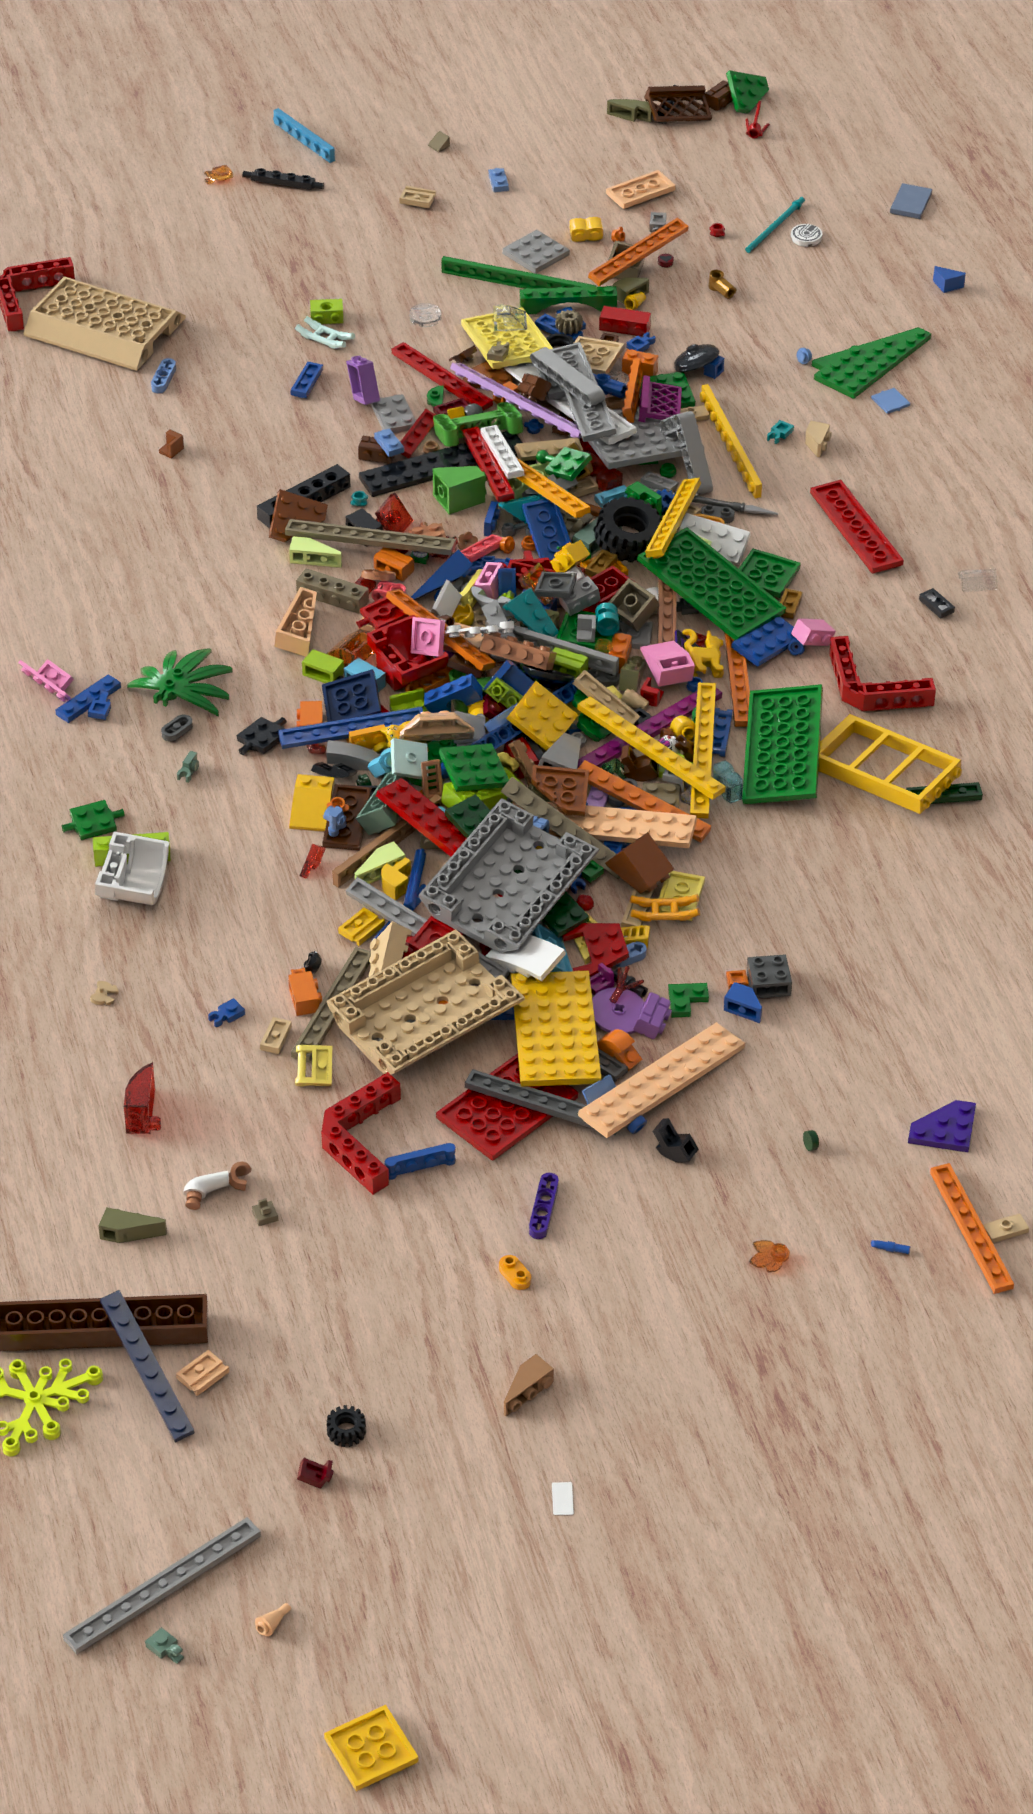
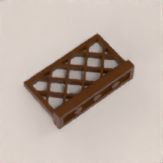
(675, 94)

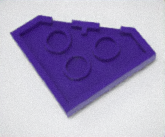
(945, 1127)

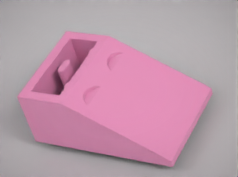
(668, 663)

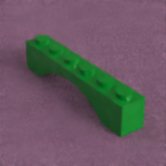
(538, 299)

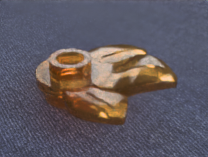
(769, 1255)

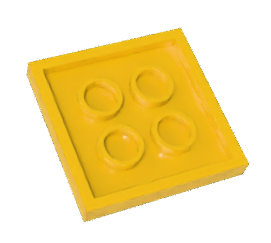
(542, 716)
(371, 1747)

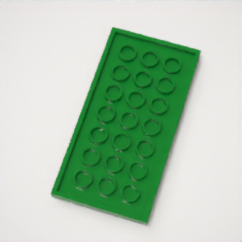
(713, 585)
(782, 744)

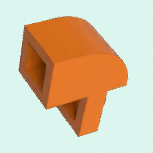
(619, 1044)

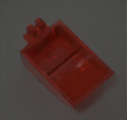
(140, 1102)

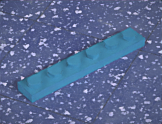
(304, 135)

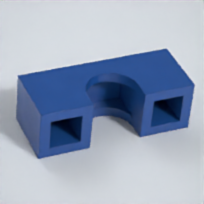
(464, 689)

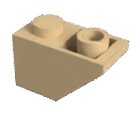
(817, 436)

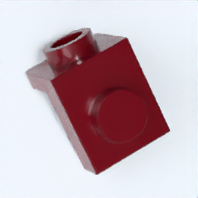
(315, 1473)

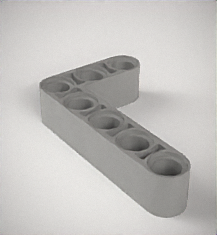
(691, 447)

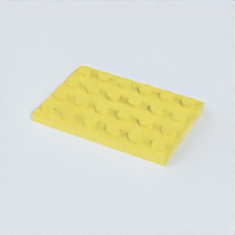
(521, 342)

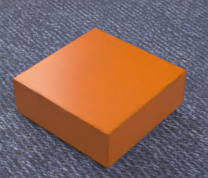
(737, 976)

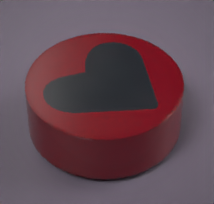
(665, 260)

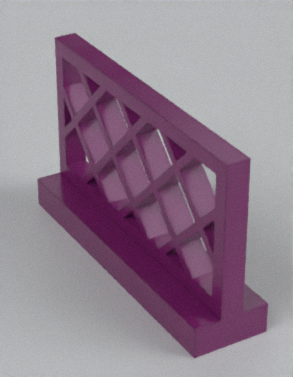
(647, 400)

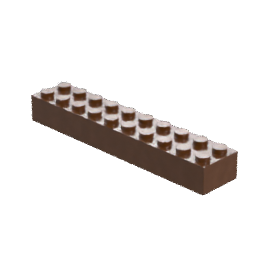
(86, 1324)

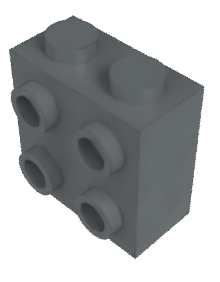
(769, 976)

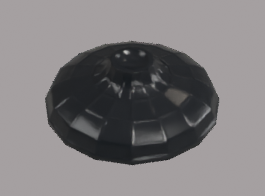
(696, 357)
(547, 678)

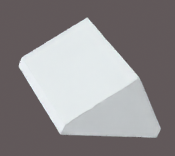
(446, 600)

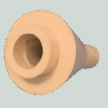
(268, 1622)

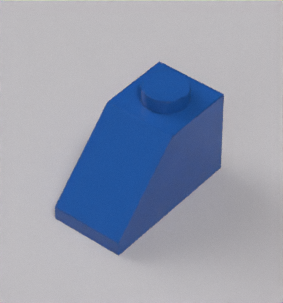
(743, 1002)

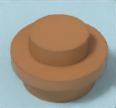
(430, 446)

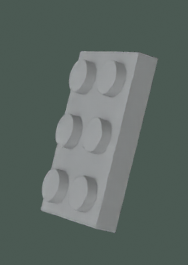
(394, 413)

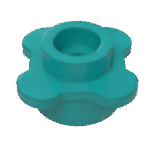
(359, 498)

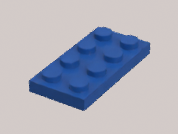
(546, 527)
(765, 641)

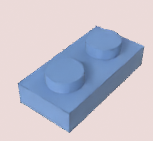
(498, 180)
(389, 442)

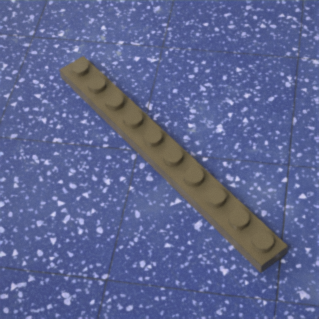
(370, 537)

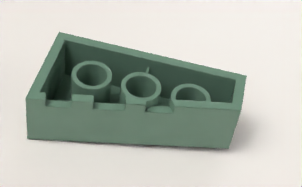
(377, 815)

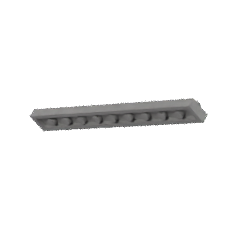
(398, 913)
(161, 1585)

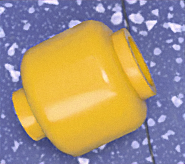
(683, 726)

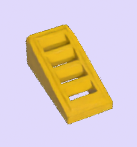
(636, 934)

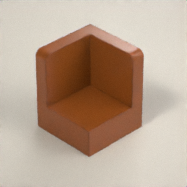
(173, 445)

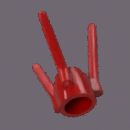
(754, 129)

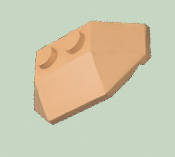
(437, 726)

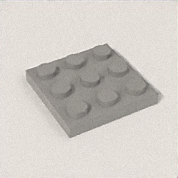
(536, 251)

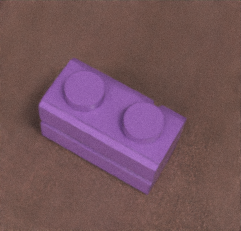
(652, 1016)

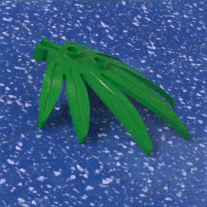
(179, 681)

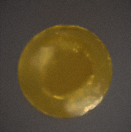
(604, 646)

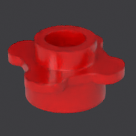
(717, 230)

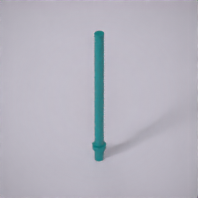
(796, 204)

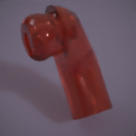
(316, 749)

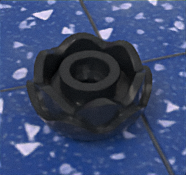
(313, 962)

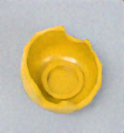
(464, 615)

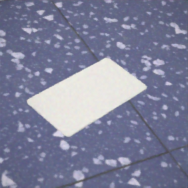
(562, 1498)

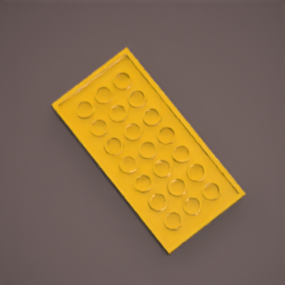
(556, 1030)

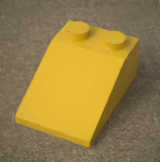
(310, 802)

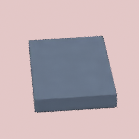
(911, 201)

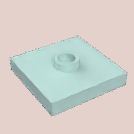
(407, 758)

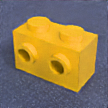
(569, 556)

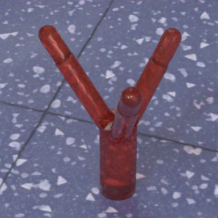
(620, 984)

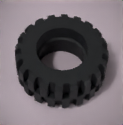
(627, 513)

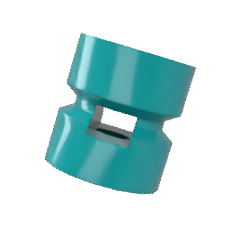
(607, 619)

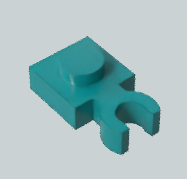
(780, 430)

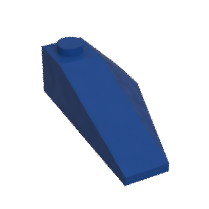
(450, 570)

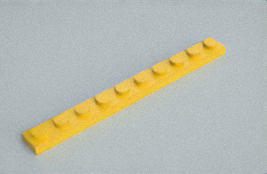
(732, 443)
(672, 518)
(703, 744)
(651, 748)

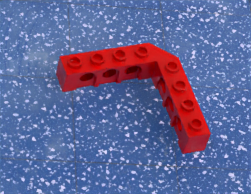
(29, 277)
(875, 695)
(353, 1111)

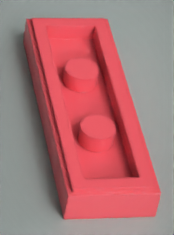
(482, 547)

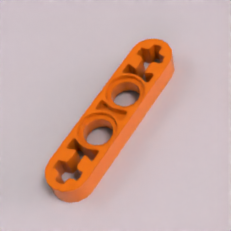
(432, 679)

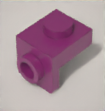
(602, 980)

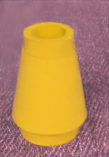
(633, 301)

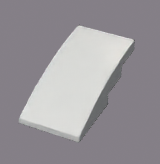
(532, 958)

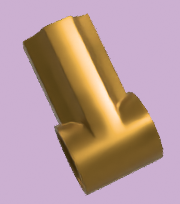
(719, 283)

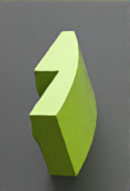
(503, 693)

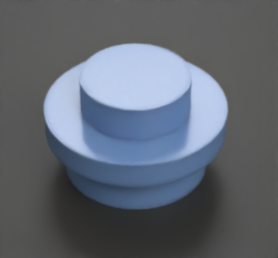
(804, 355)

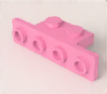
(52, 676)

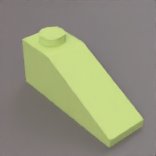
(312, 552)
(372, 867)

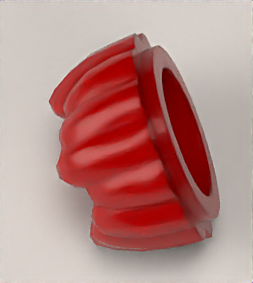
(585, 902)

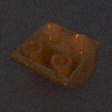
(352, 647)

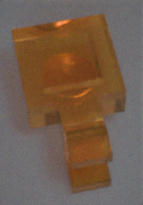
(221, 173)

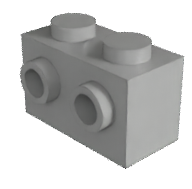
(583, 595)

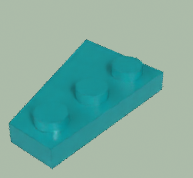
(531, 612)

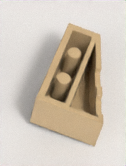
(388, 947)

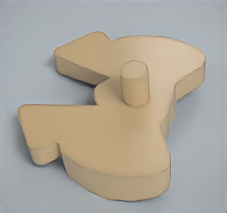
(100, 996)

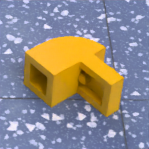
(395, 878)

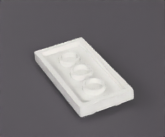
(725, 539)

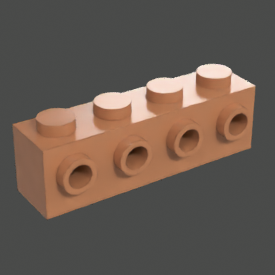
(521, 652)

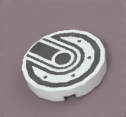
(806, 235)

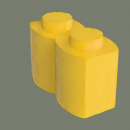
(585, 229)

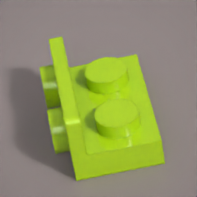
(407, 700)

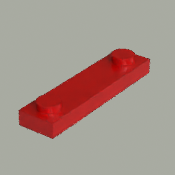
(417, 433)

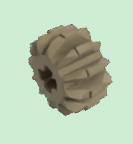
(569, 322)

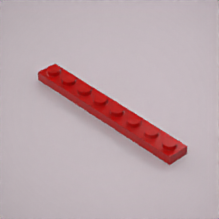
(441, 375)
(488, 464)

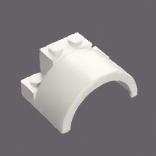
(140, 878)

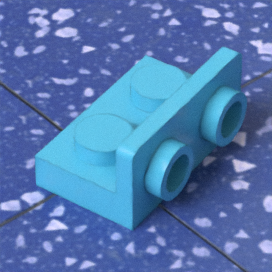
(606, 496)

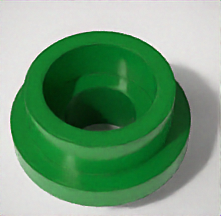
(668, 470)

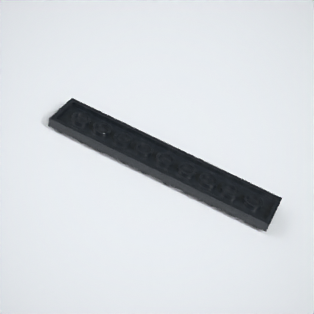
(420, 468)

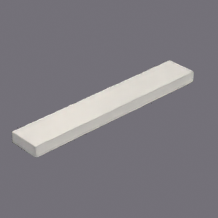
(502, 451)

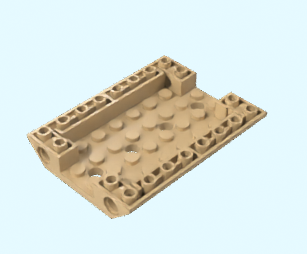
(100, 323)
(412, 992)

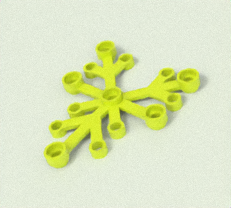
(61, 1388)

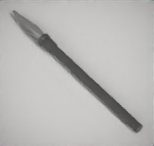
(733, 505)

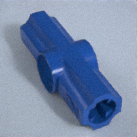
(611, 386)

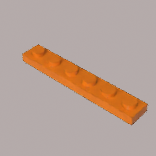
(633, 391)

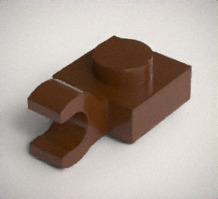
(466, 355)

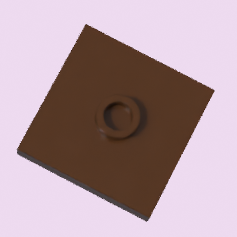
(459, 663)

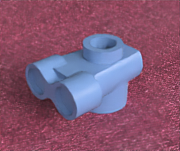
(336, 820)

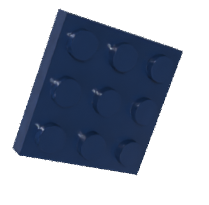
(352, 697)

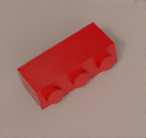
(624, 321)

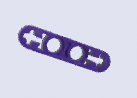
(541, 1205)

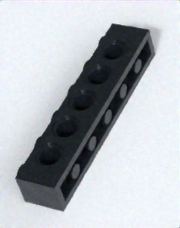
(316, 488)

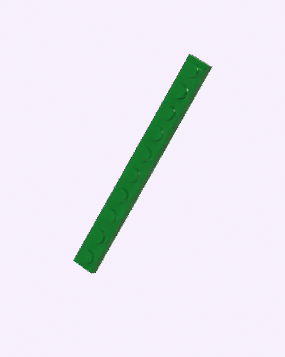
(504, 275)

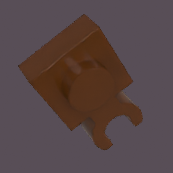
(686, 747)

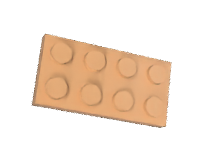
(640, 189)

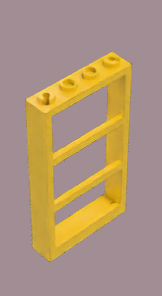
(884, 788)

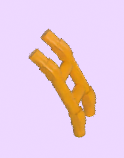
(673, 902)

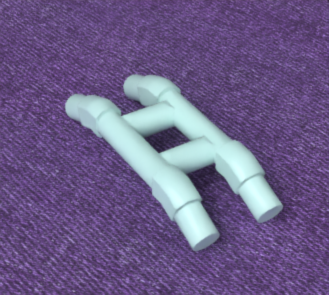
(320, 329)

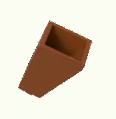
(641, 864)

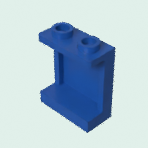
(513, 677)

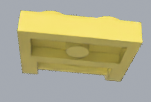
(321, 1065)

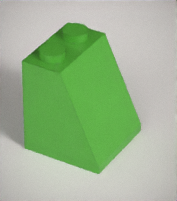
(459, 487)

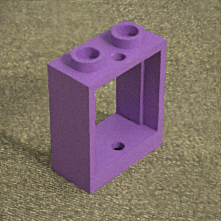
(363, 380)

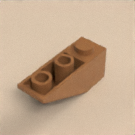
(529, 1380)

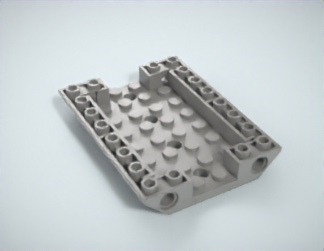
(487, 867)

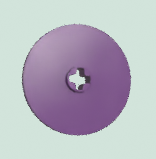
(608, 1018)

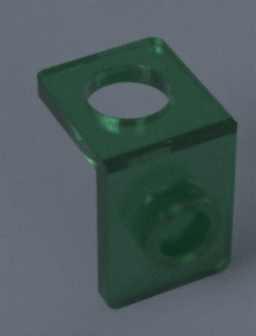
(614, 767)

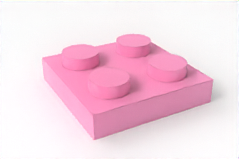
(427, 636)

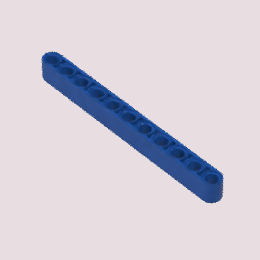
(508, 730)

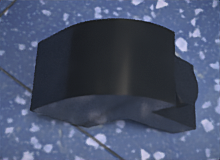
(672, 1145)

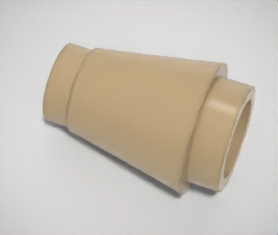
(634, 699)

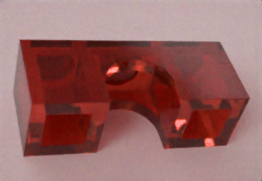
(605, 477)

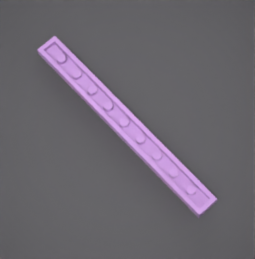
(514, 398)

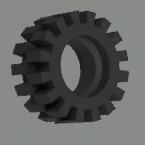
(346, 1416)

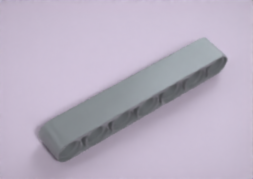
(567, 377)

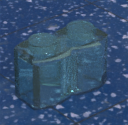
(725, 774)

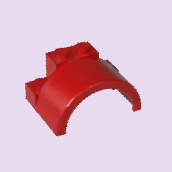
(393, 650)

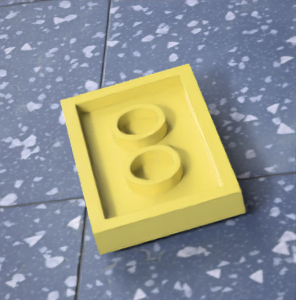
(681, 885)

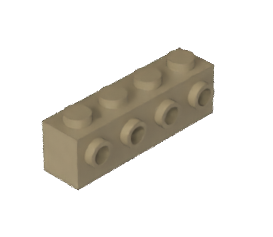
(334, 590)

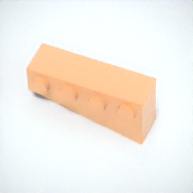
(296, 626)

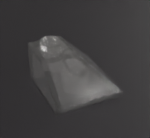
(509, 318)

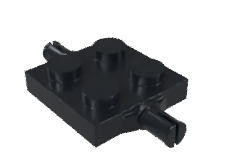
(260, 735)

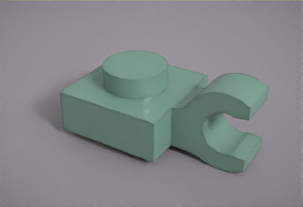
(190, 765)
(164, 1644)

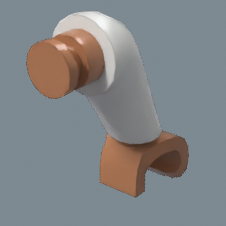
(200, 1186)

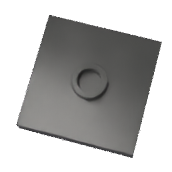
(555, 584)

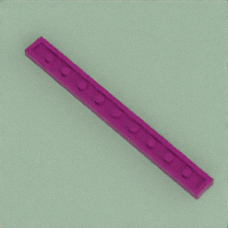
(651, 726)

